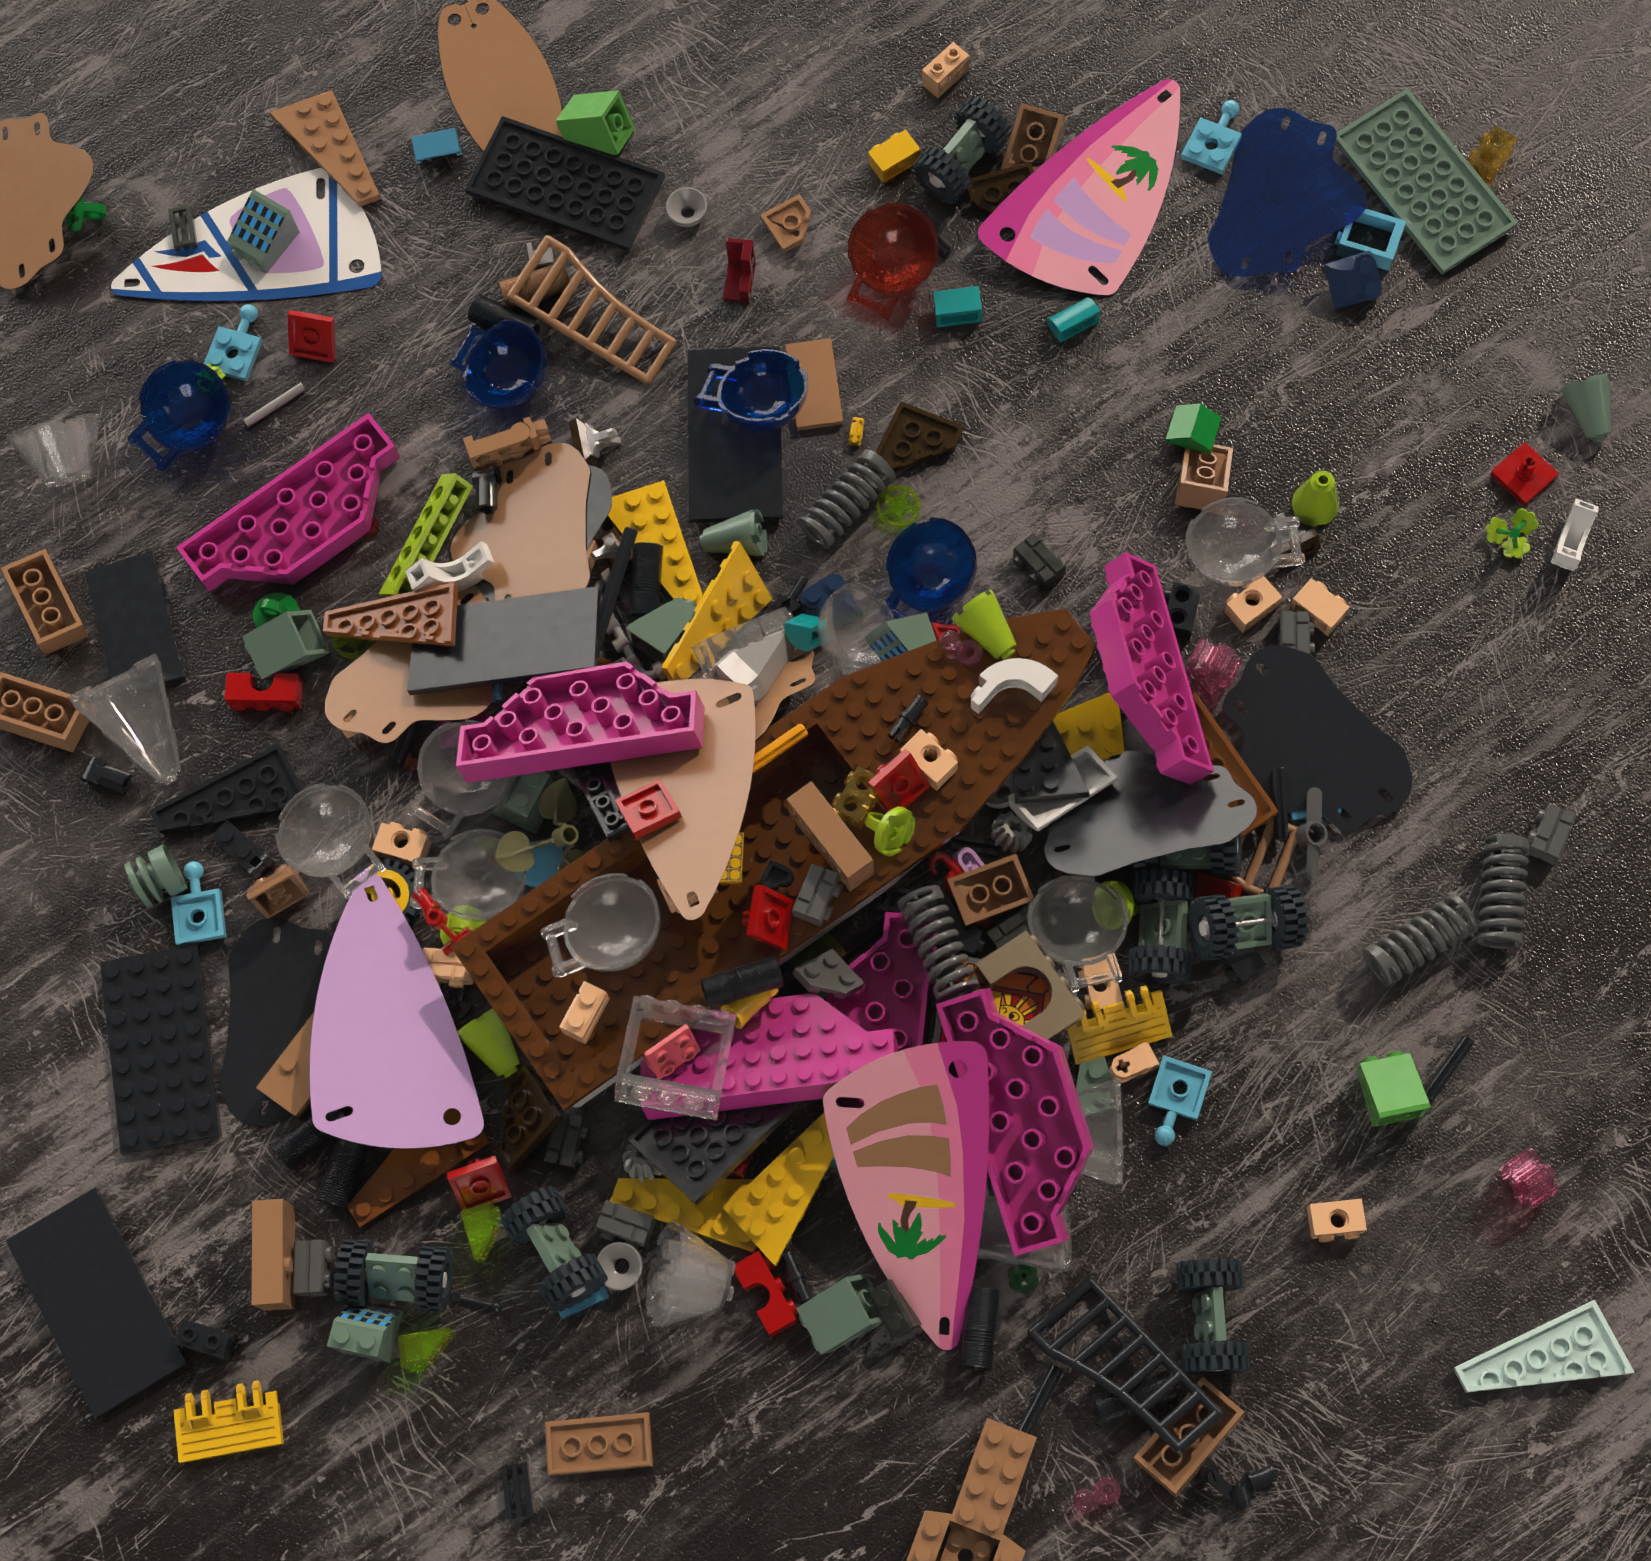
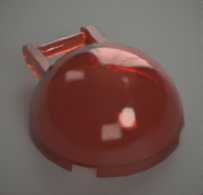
(891, 253)

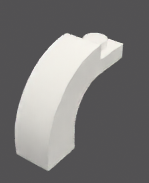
(1574, 535)
(463, 571)
(1013, 673)

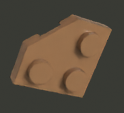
(788, 222)

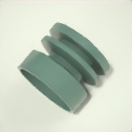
(157, 875)

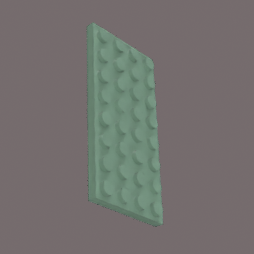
(1425, 181)

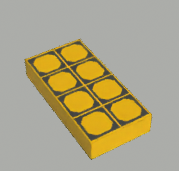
(733, 870)

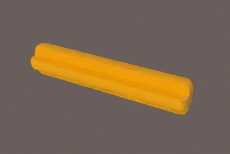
(779, 746)

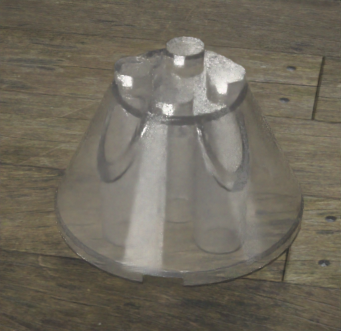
(59, 450)
(686, 1278)

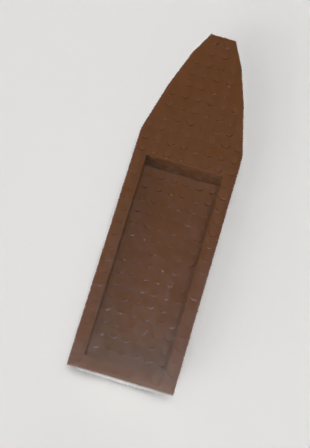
(845, 731)

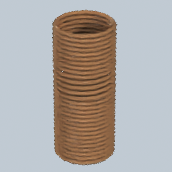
(533, 284)

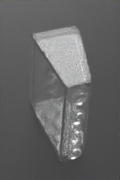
(666, 1094)

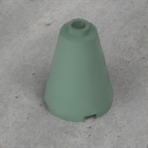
(1591, 405)
(741, 528)

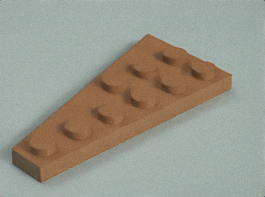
(326, 138)

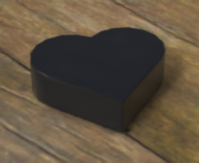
(777, 876)

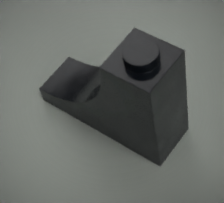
(968, 935)

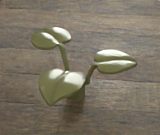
(554, 803)

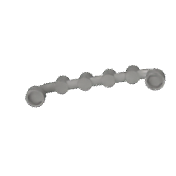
(622, 643)

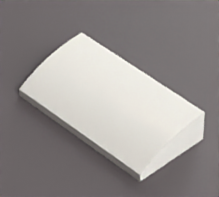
(1096, 777)

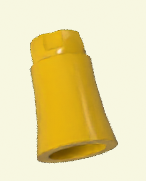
(748, 1007)

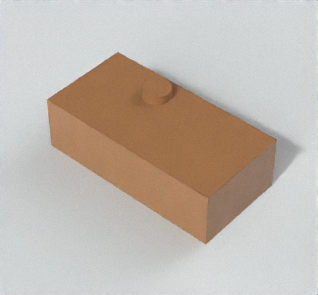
(44, 602)
(39, 713)
(830, 836)
(290, 1075)
(273, 1254)
(1177, 1470)

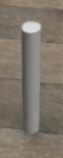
(275, 404)

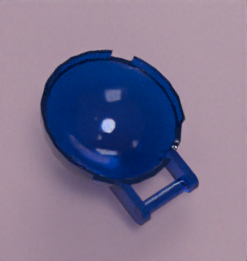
(503, 366)
(758, 390)
(182, 409)
(930, 567)

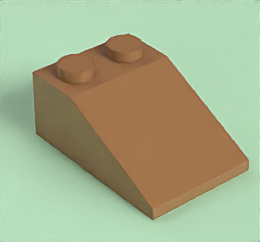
(1034, 136)
(1204, 477)
(990, 890)
(277, 891)

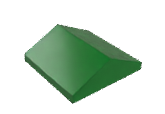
(1193, 427)

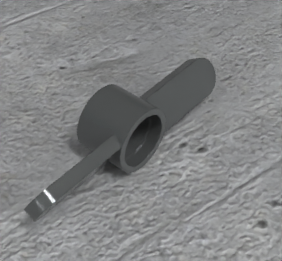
(1313, 820)

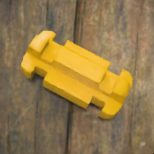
(856, 431)

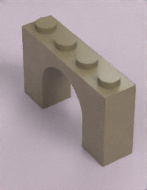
(1024, 955)

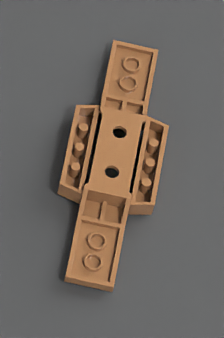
(982, 1502)

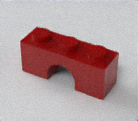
(283, 694)
(778, 1313)

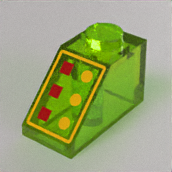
(481, 1228)
(423, 1348)

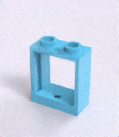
(1377, 220)

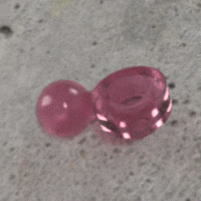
(951, 640)
(1084, 1499)

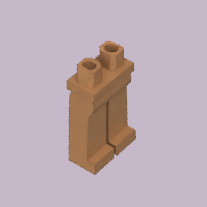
(508, 445)

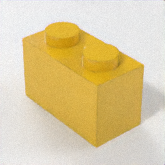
(893, 156)

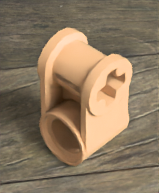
(1137, 1062)

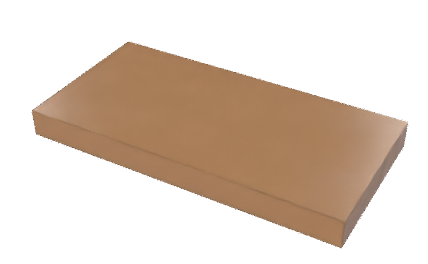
(823, 399)
(598, 1444)

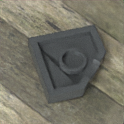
(829, 975)

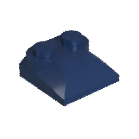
(1353, 279)
(815, 595)

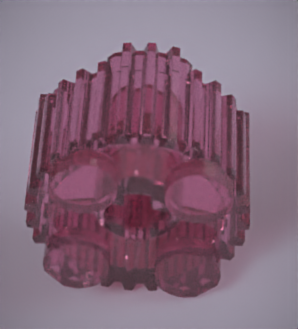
(1213, 664)
(1529, 1178)

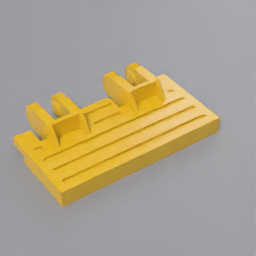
(1120, 1027)
(231, 1428)

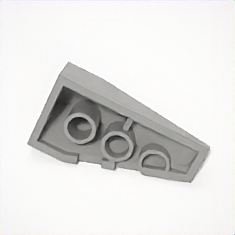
(756, 664)

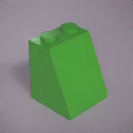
(596, 121)
(1392, 1089)

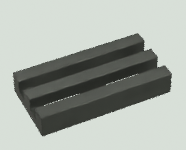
(185, 242)

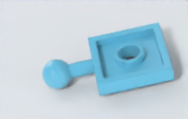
(1207, 132)
(227, 340)
(187, 905)
(1165, 1098)

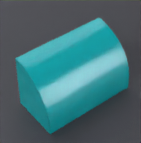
(957, 306)
(1074, 319)
(802, 632)

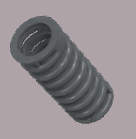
(856, 498)
(1509, 884)
(908, 909)
(1388, 966)

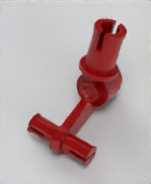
(437, 918)

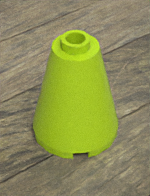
(1316, 500)
(987, 625)
(491, 1043)

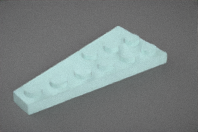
(1559, 1351)

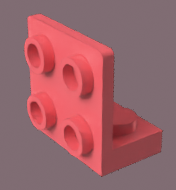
(671, 1052)

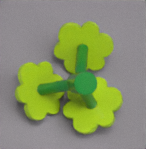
(1514, 546)

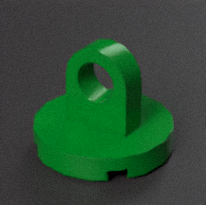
(84, 210)
(272, 606)

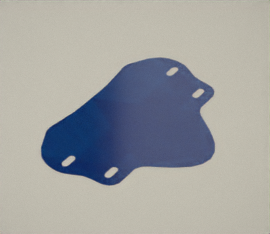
(1282, 195)

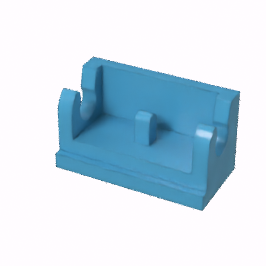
(436, 144)

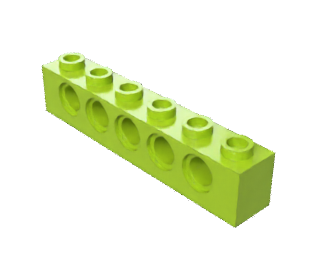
(428, 531)

